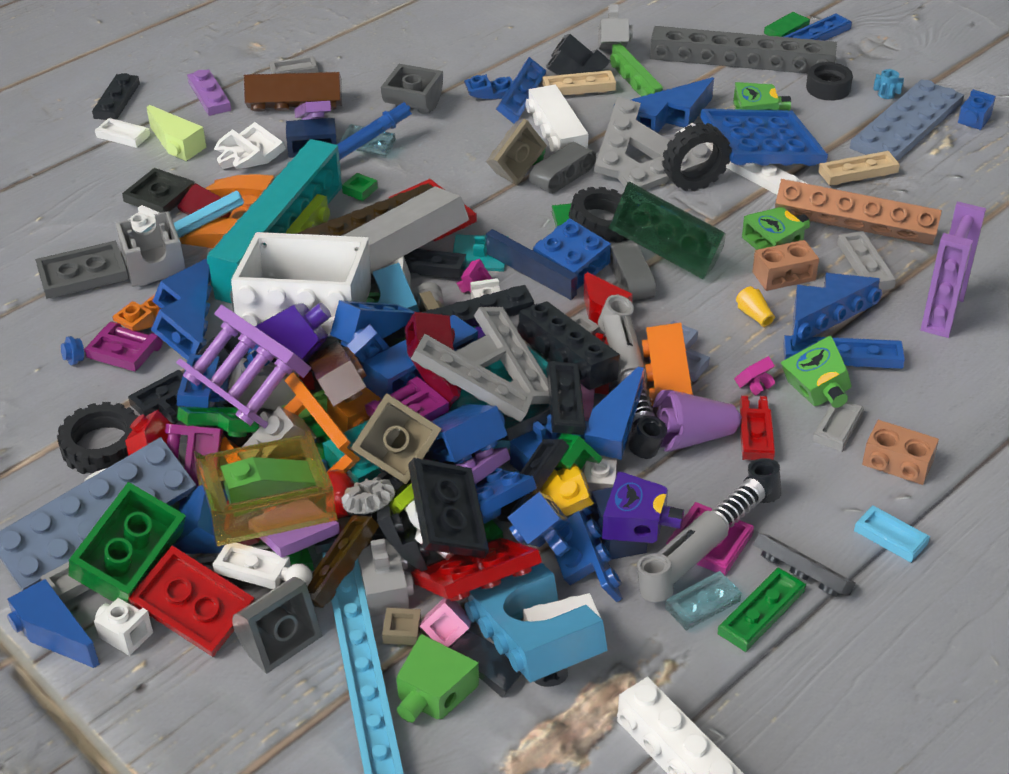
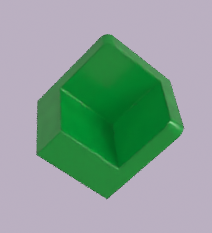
(577, 453)

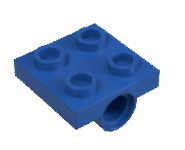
(501, 489)

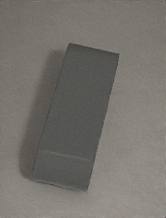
(562, 167)
(632, 270)

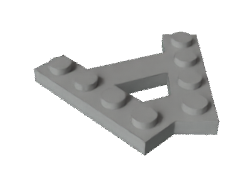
(626, 130)
(468, 365)

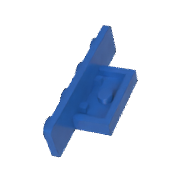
(587, 554)

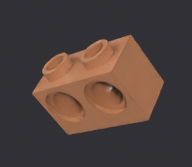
(785, 265)
(900, 451)

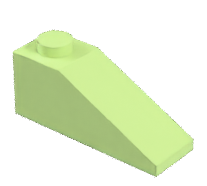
(176, 134)

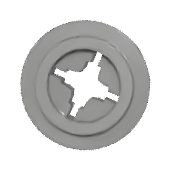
(368, 496)

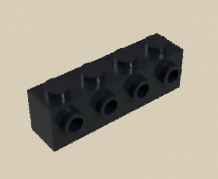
(568, 342)

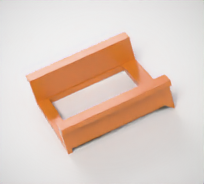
(306, 399)

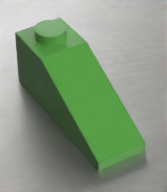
(264, 477)

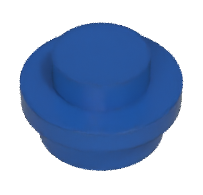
(72, 350)

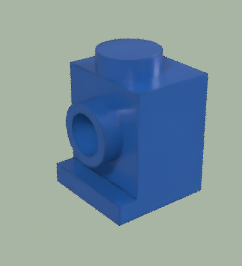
(977, 109)

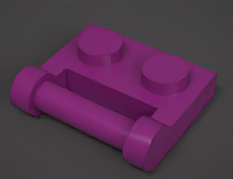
(122, 346)
(419, 398)
(200, 439)

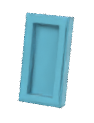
(892, 533)

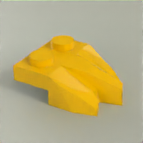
(568, 489)

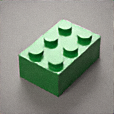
(126, 543)

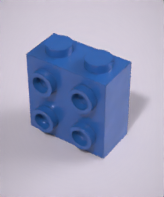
(575, 249)
(465, 432)

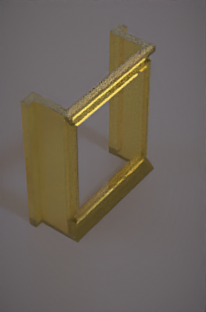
(269, 513)

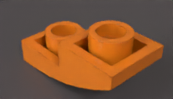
(137, 316)

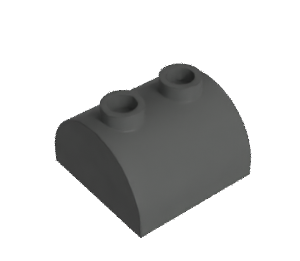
(414, 86)
(278, 624)

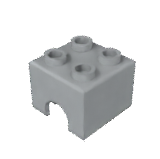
(151, 254)

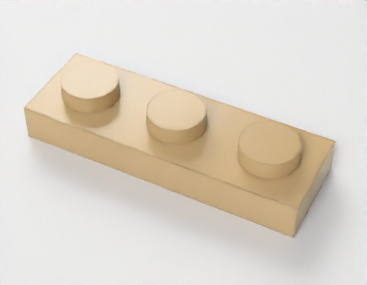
(582, 82)
(859, 168)

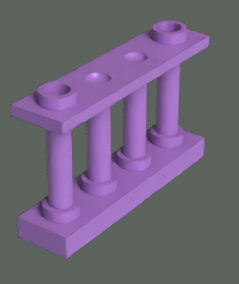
(952, 269)
(267, 351)

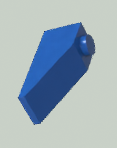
(355, 315)
(613, 417)
(50, 624)

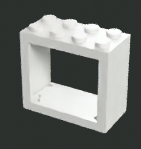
(299, 271)

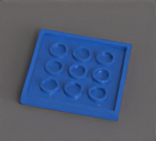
(766, 137)

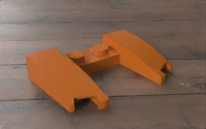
(250, 189)

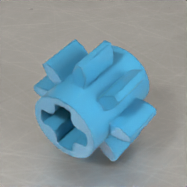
(888, 84)

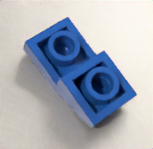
(482, 88)

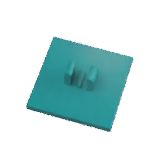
(475, 248)

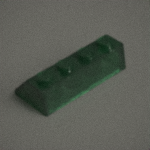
(668, 231)

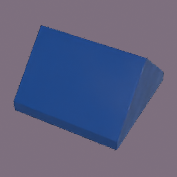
(198, 525)

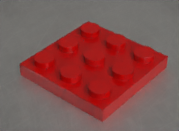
(464, 573)

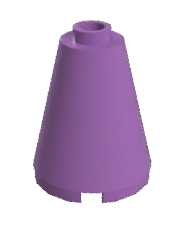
(694, 419)

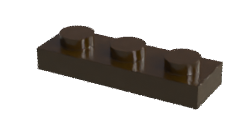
(341, 559)

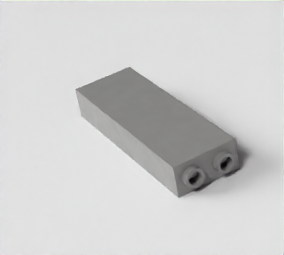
(411, 225)

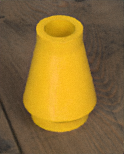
(755, 306)

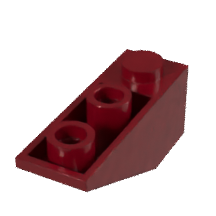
(440, 329)

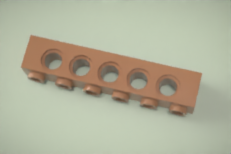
(859, 211)

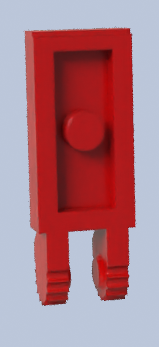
(756, 430)

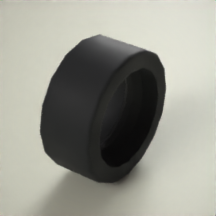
(829, 81)

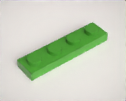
(633, 71)

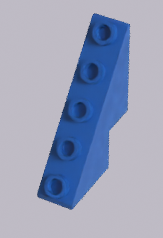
(675, 106)
(827, 306)
(184, 309)

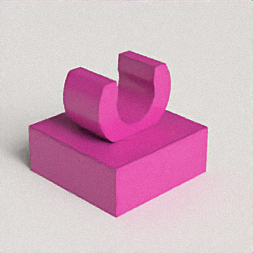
(475, 272)
(755, 374)

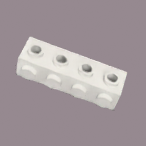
(669, 733)

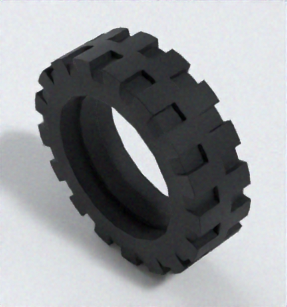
(683, 143)
(596, 199)
(86, 421)

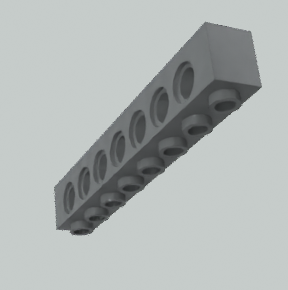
(739, 49)

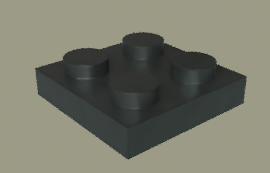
(158, 190)

